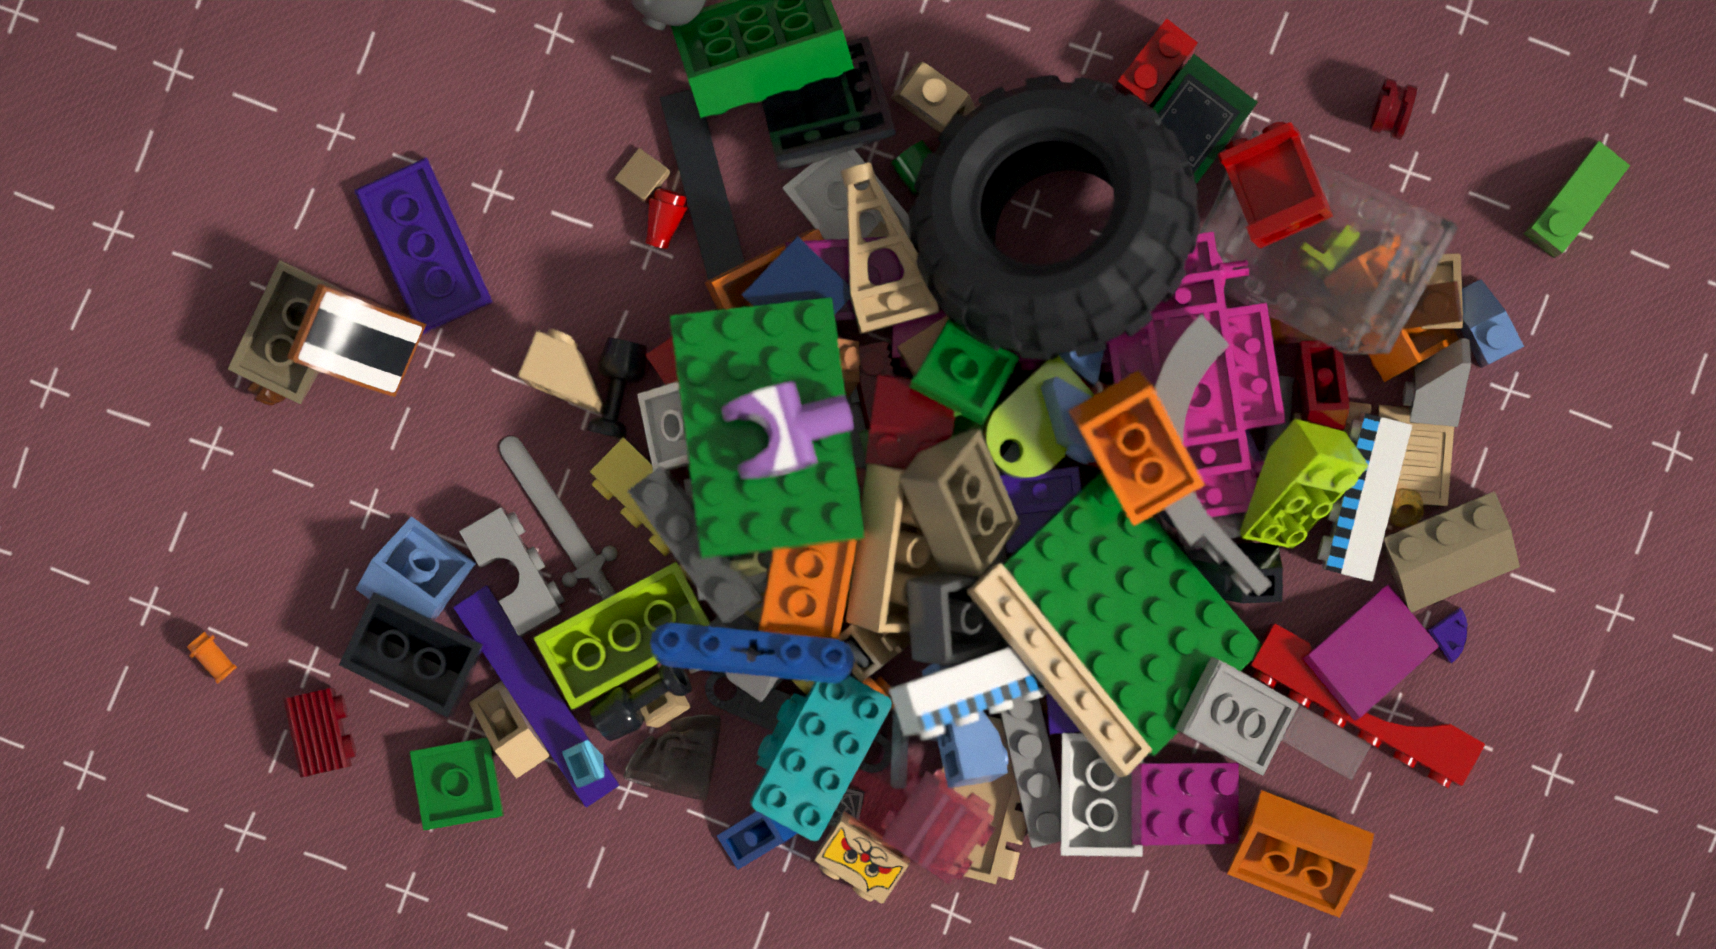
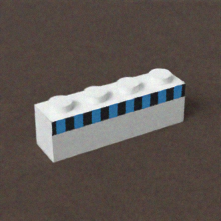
(1364, 509)
(963, 691)

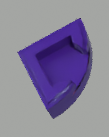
(1450, 634)

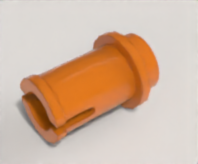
(211, 657)

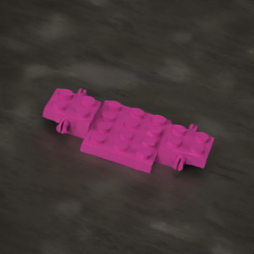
(1233, 394)

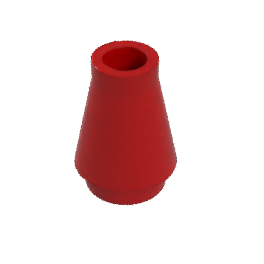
(664, 216)

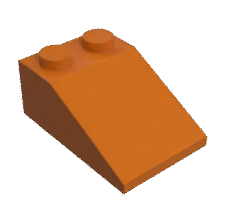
(1136, 447)

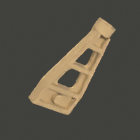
(891, 302)

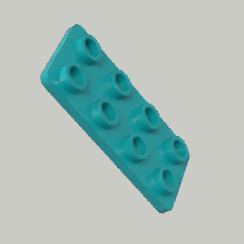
(816, 753)

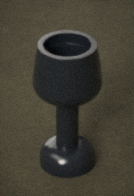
(622, 363)
(619, 710)

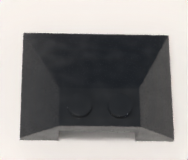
(830, 113)

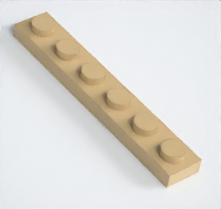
(1059, 670)

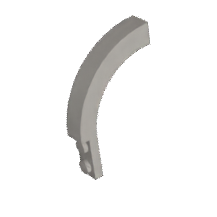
(1175, 387)

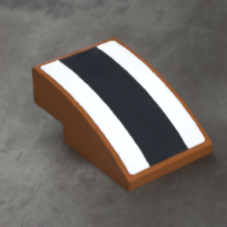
(356, 340)

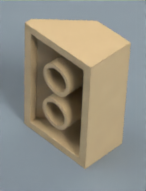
(561, 371)

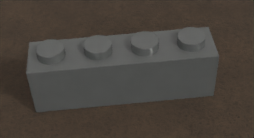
(674, 519)

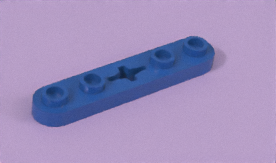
(711, 648)

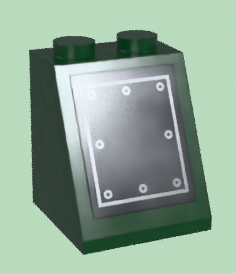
(1203, 112)

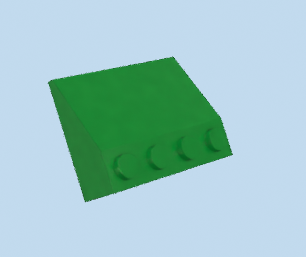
(758, 49)

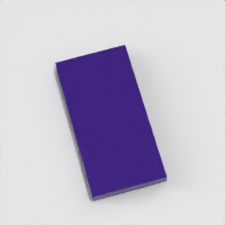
(423, 245)

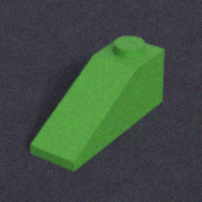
(1577, 200)

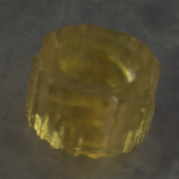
(1406, 518)

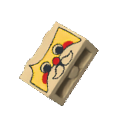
(861, 859)

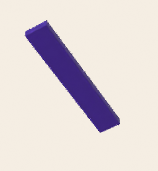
(529, 686)

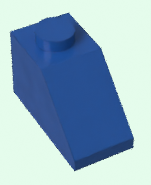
(753, 838)

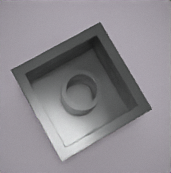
(947, 621)

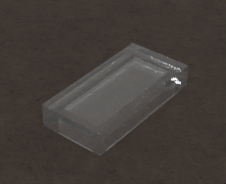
(1325, 742)

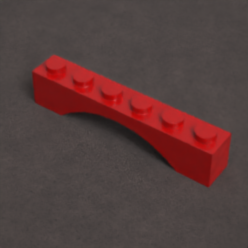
(1439, 748)

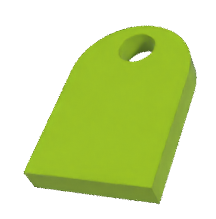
(1027, 422)

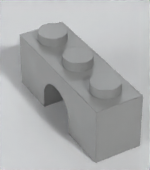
(499, 538)

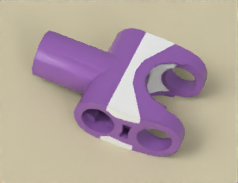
(789, 427)

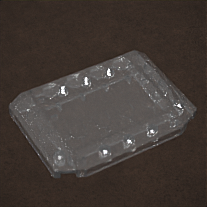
(1341, 278)

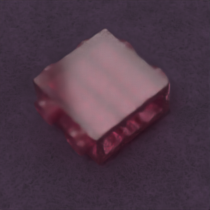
(938, 826)

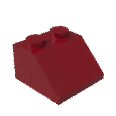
(904, 423)

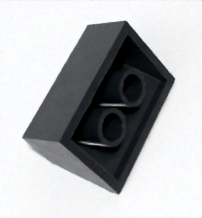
(412, 655)

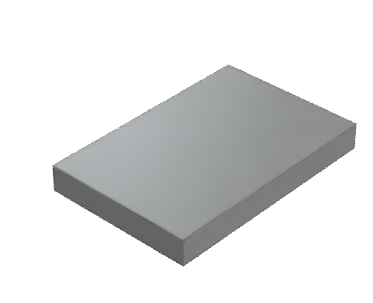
(1237, 716)

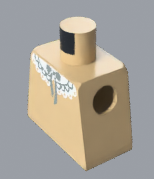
(932, 96)

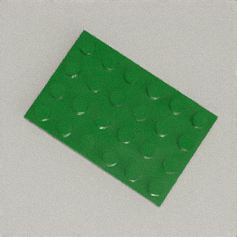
(733, 355)
(1129, 607)

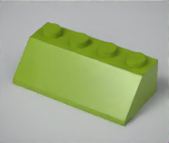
(614, 637)

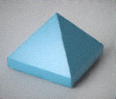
(584, 763)

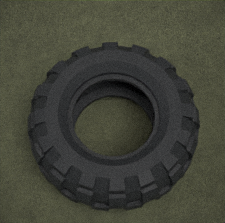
(1079, 299)

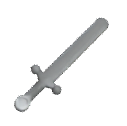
(559, 520)

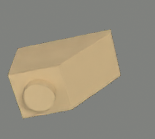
(508, 730)

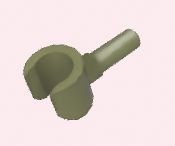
(748, 564)

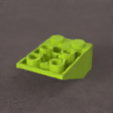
(1300, 483)

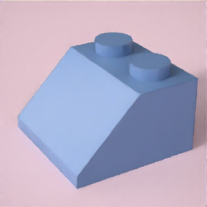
(416, 570)

